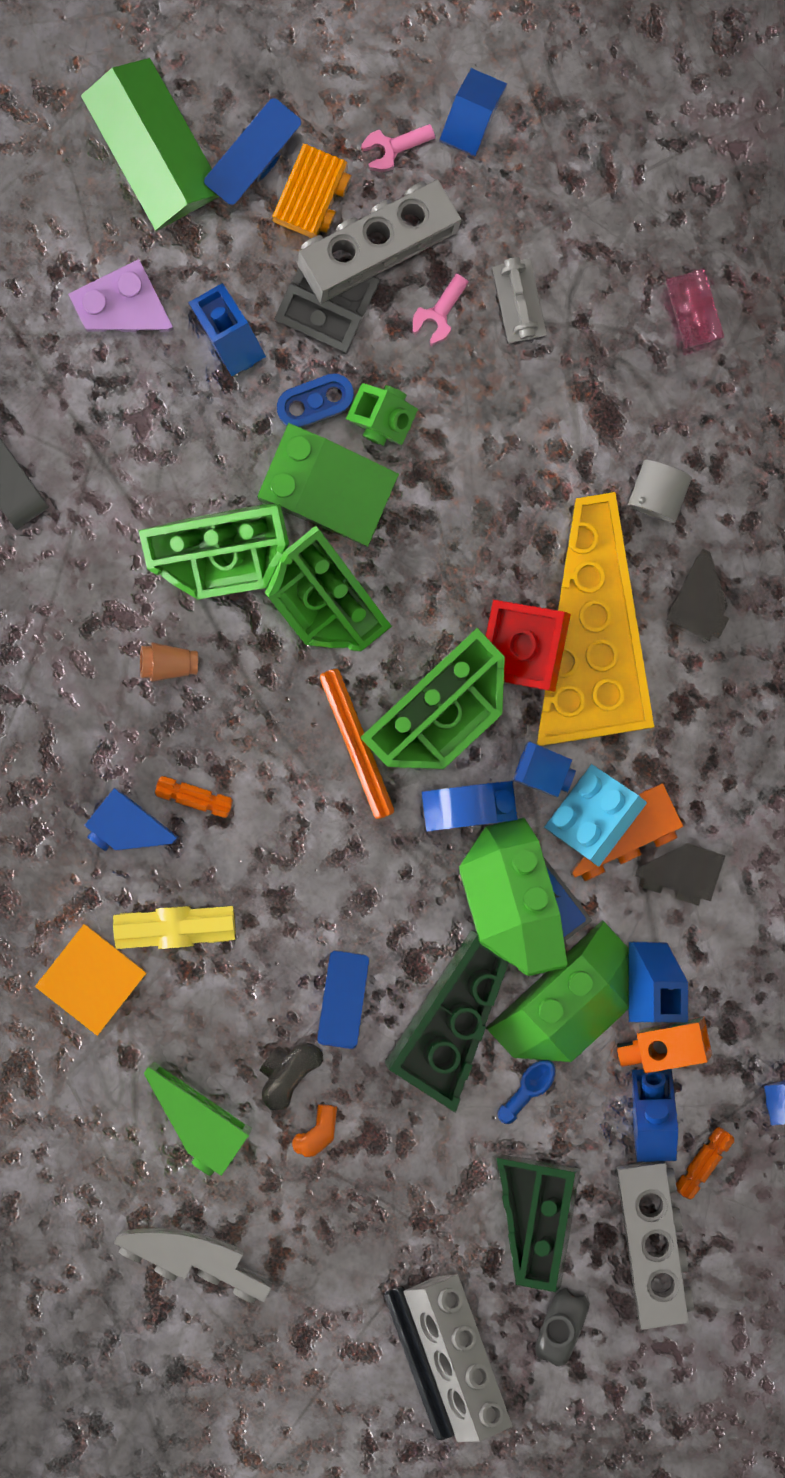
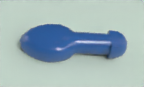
(534, 1082)

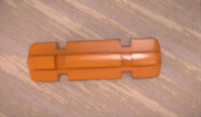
(193, 797)
(704, 1163)

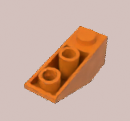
(654, 823)

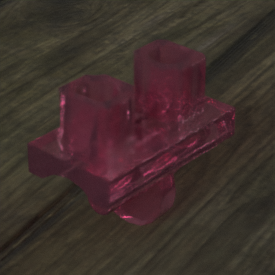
(694, 308)

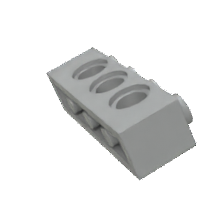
(330, 277)
(652, 1307)
(457, 1358)

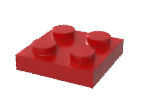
(530, 642)

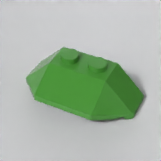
(218, 550)
(324, 597)
(443, 709)
(514, 898)
(569, 1004)

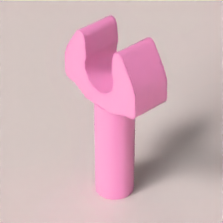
(395, 145)
(440, 311)

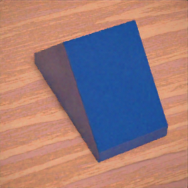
(472, 111)

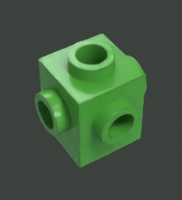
(390, 414)

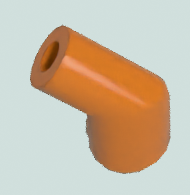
(320, 1136)

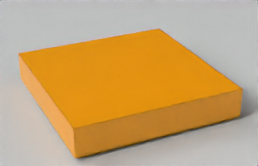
(91, 979)

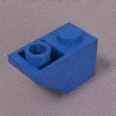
(656, 984)
(654, 1116)

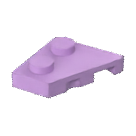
(121, 302)

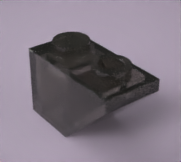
(685, 869)

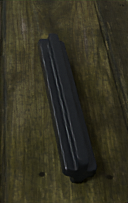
(418, 1363)

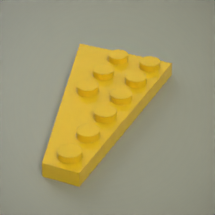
(602, 663)

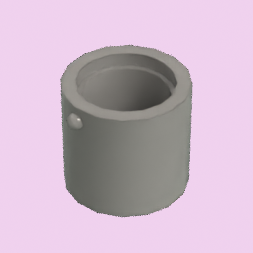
(659, 491)

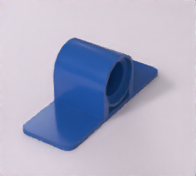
(253, 152)
(343, 999)

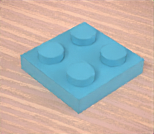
(595, 815)

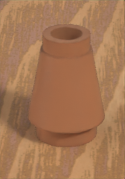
(167, 662)

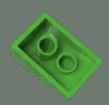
(327, 485)
(202, 1125)

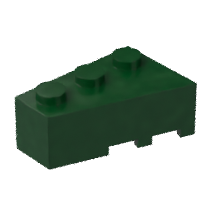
(539, 1218)

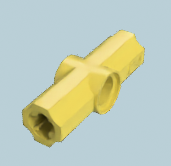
(174, 927)

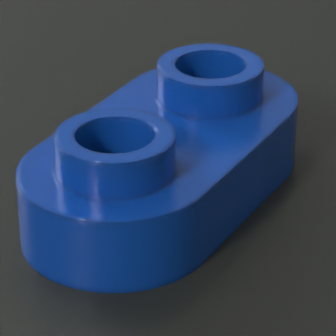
(313, 397)

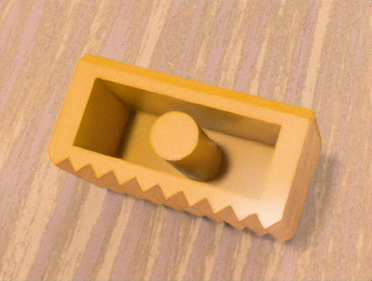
(311, 192)

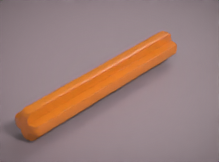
(358, 750)

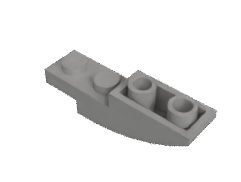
(179, 1250)

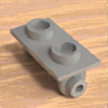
(519, 300)

